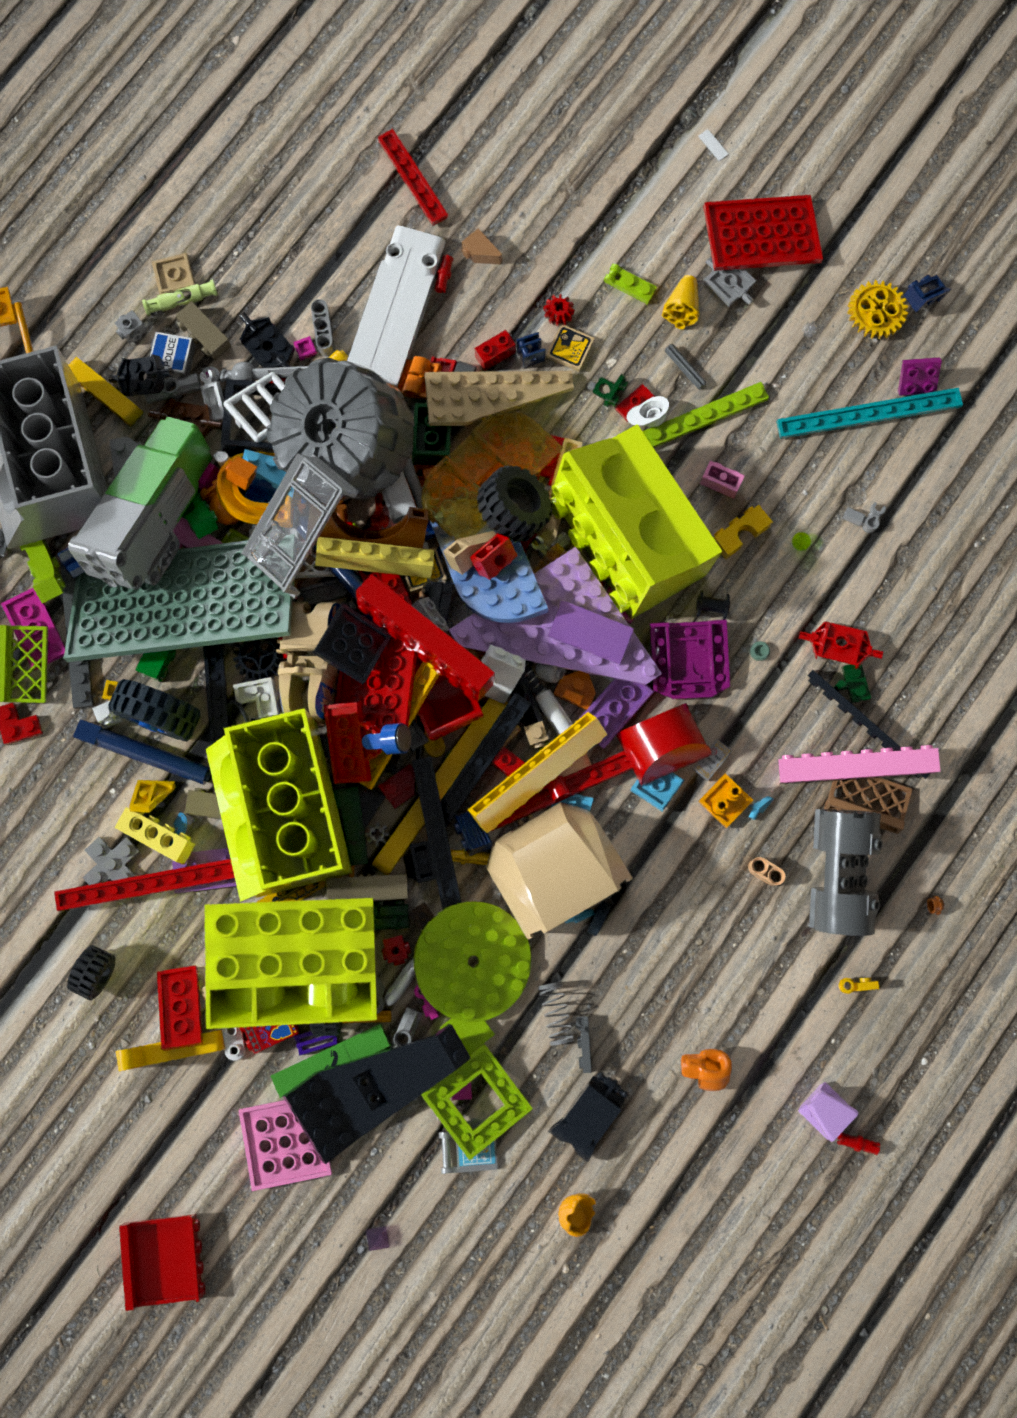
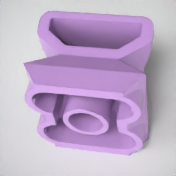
(828, 1112)

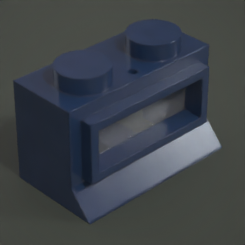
(926, 292)

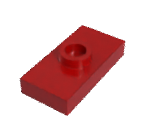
(637, 397)

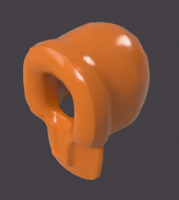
(710, 1067)

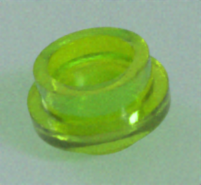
(801, 541)

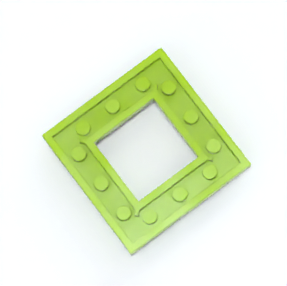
(514, 1106)

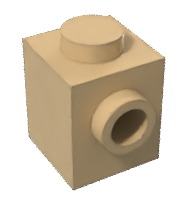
(536, 735)

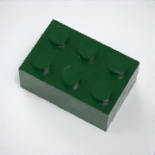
(429, 442)

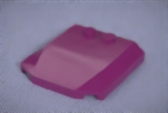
(690, 658)

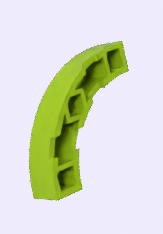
(44, 570)

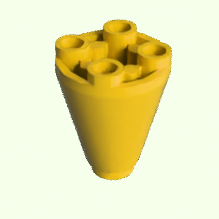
(683, 303)

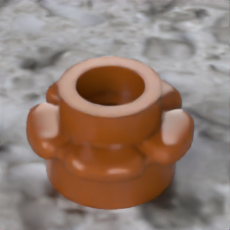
(935, 905)

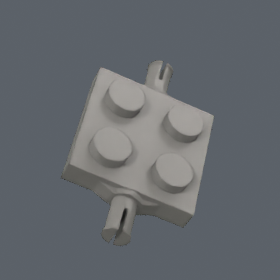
(730, 284)

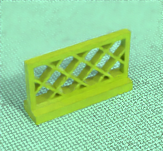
(6, 663)

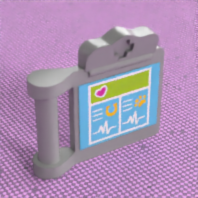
(481, 1162)

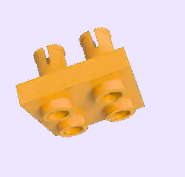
(725, 800)

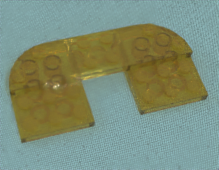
(451, 485)

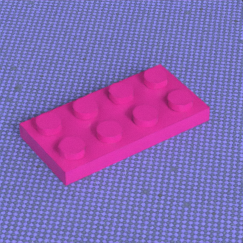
(29, 611)

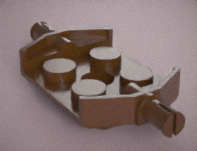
(200, 415)

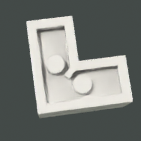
(261, 691)

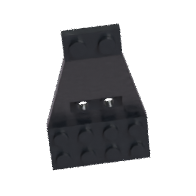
(339, 1109)

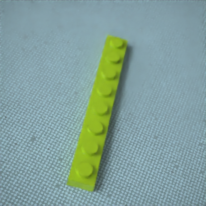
(706, 414)

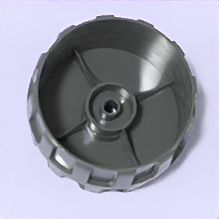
(346, 420)

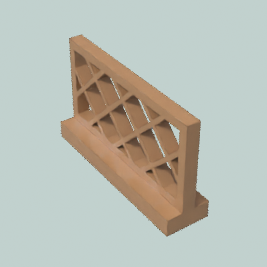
(887, 821)

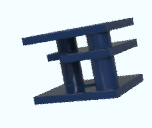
(533, 343)

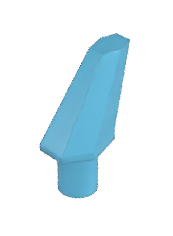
(760, 806)
(581, 916)

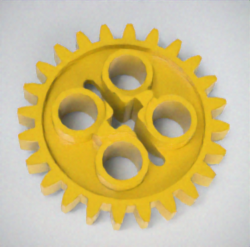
(877, 309)

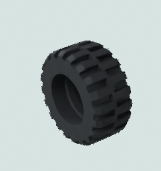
(526, 492)

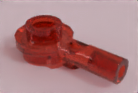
(379, 517)

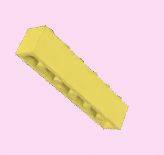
(374, 557)

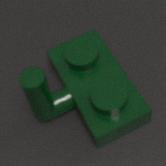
(855, 683)

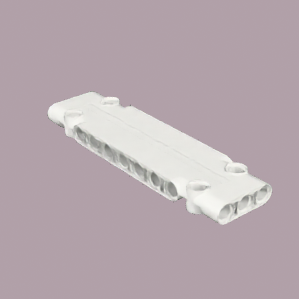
(397, 303)

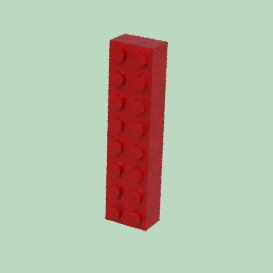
(424, 638)

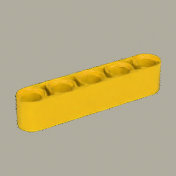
(105, 392)

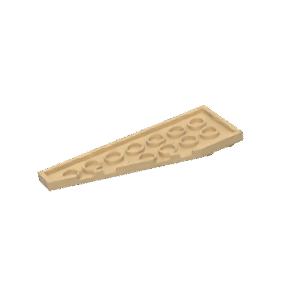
(473, 396)

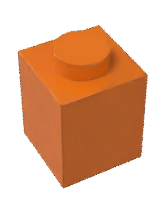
(240, 472)

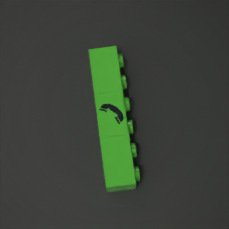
(356, 1047)

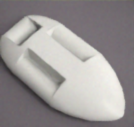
(400, 984)

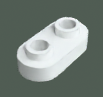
(234, 1040)

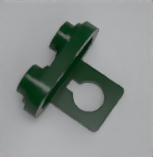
(611, 398)

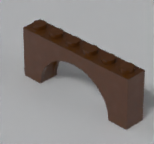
(407, 533)

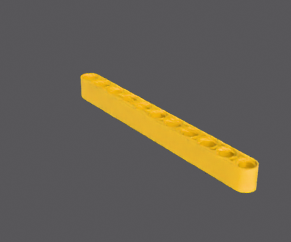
(445, 776)

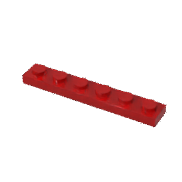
(412, 177)

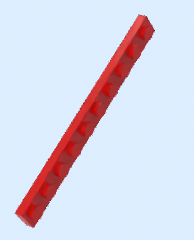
(144, 885)

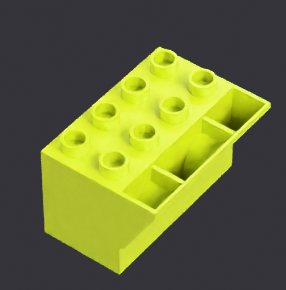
(632, 521)
(277, 805)
(289, 963)

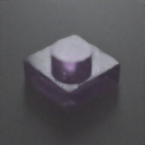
(377, 1238)

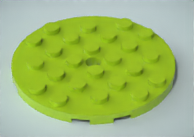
(443, 957)

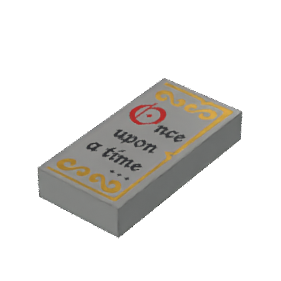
(709, 765)

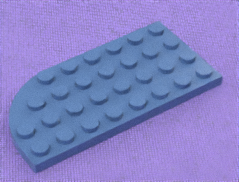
(506, 597)

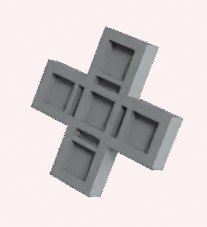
(110, 863)

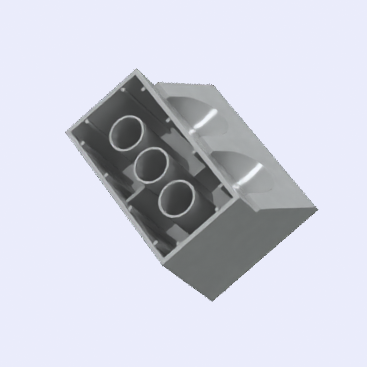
(46, 450)

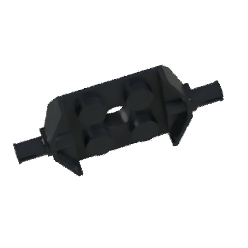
(262, 332)
(131, 376)

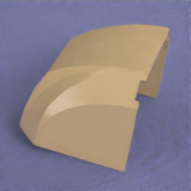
(555, 867)

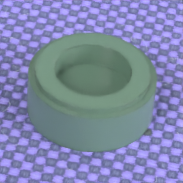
(759, 651)

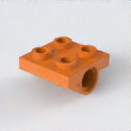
(413, 377)

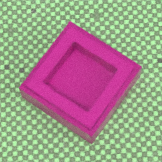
(305, 348)

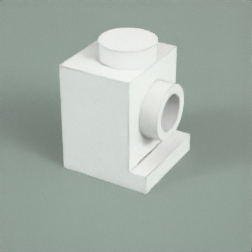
(106, 717)

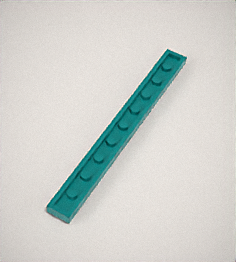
(869, 413)

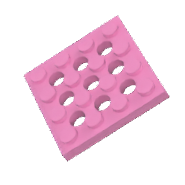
(256, 1156)

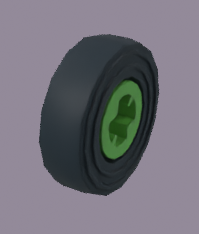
(599, 918)

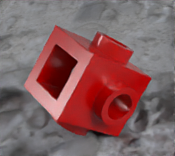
(388, 952)

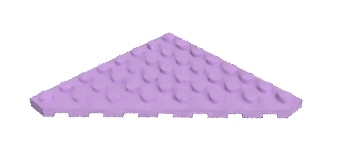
(574, 582)

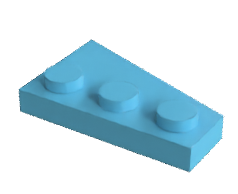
(265, 467)

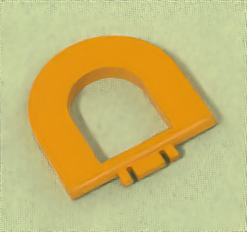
(234, 501)

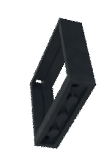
(235, 446)

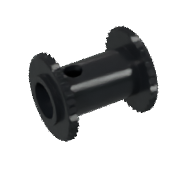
(713, 605)

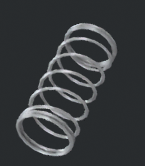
(566, 1039)

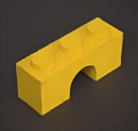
(754, 521)

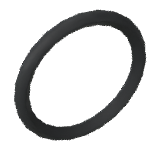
(230, 713)

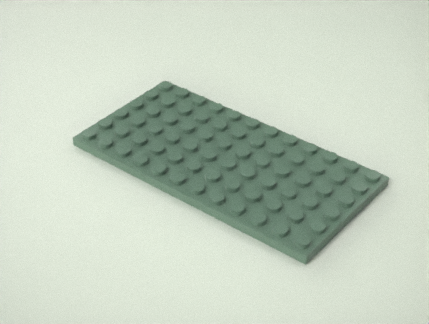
(200, 601)

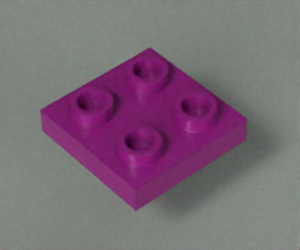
(919, 376)

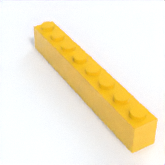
(537, 772)

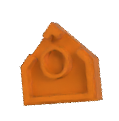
(576, 689)

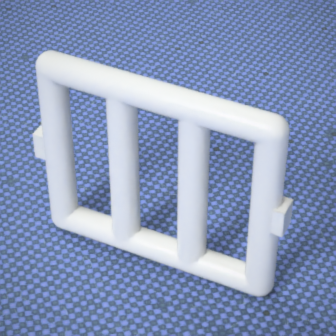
(243, 395)

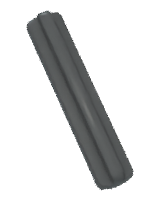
(685, 366)

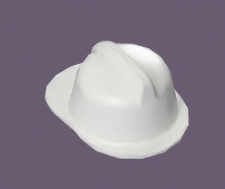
(650, 413)

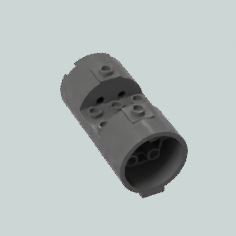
(843, 902)

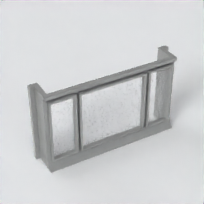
(302, 510)

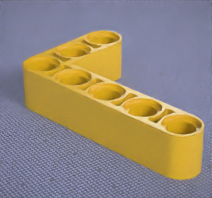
(152, 1053)

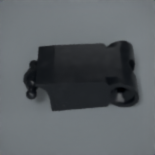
(590, 1115)

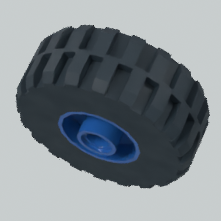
(154, 710)

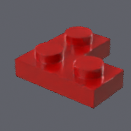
(15, 730)

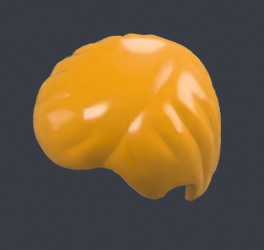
(576, 1214)

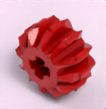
(559, 316)

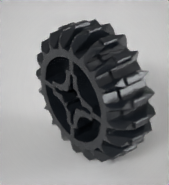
(251, 657)

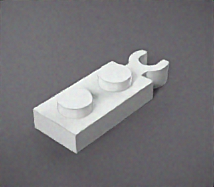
(213, 395)

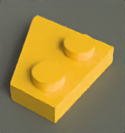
(149, 794)

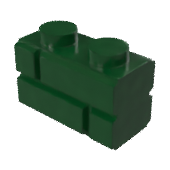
(391, 916)

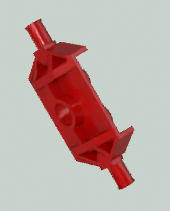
(854, 652)

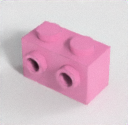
(722, 479)

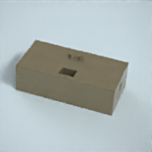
(377, 887)

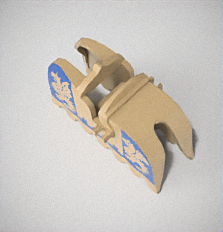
(306, 632)

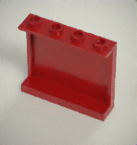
(161, 1261)

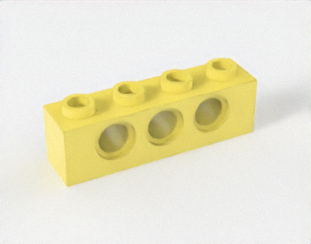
(178, 851)

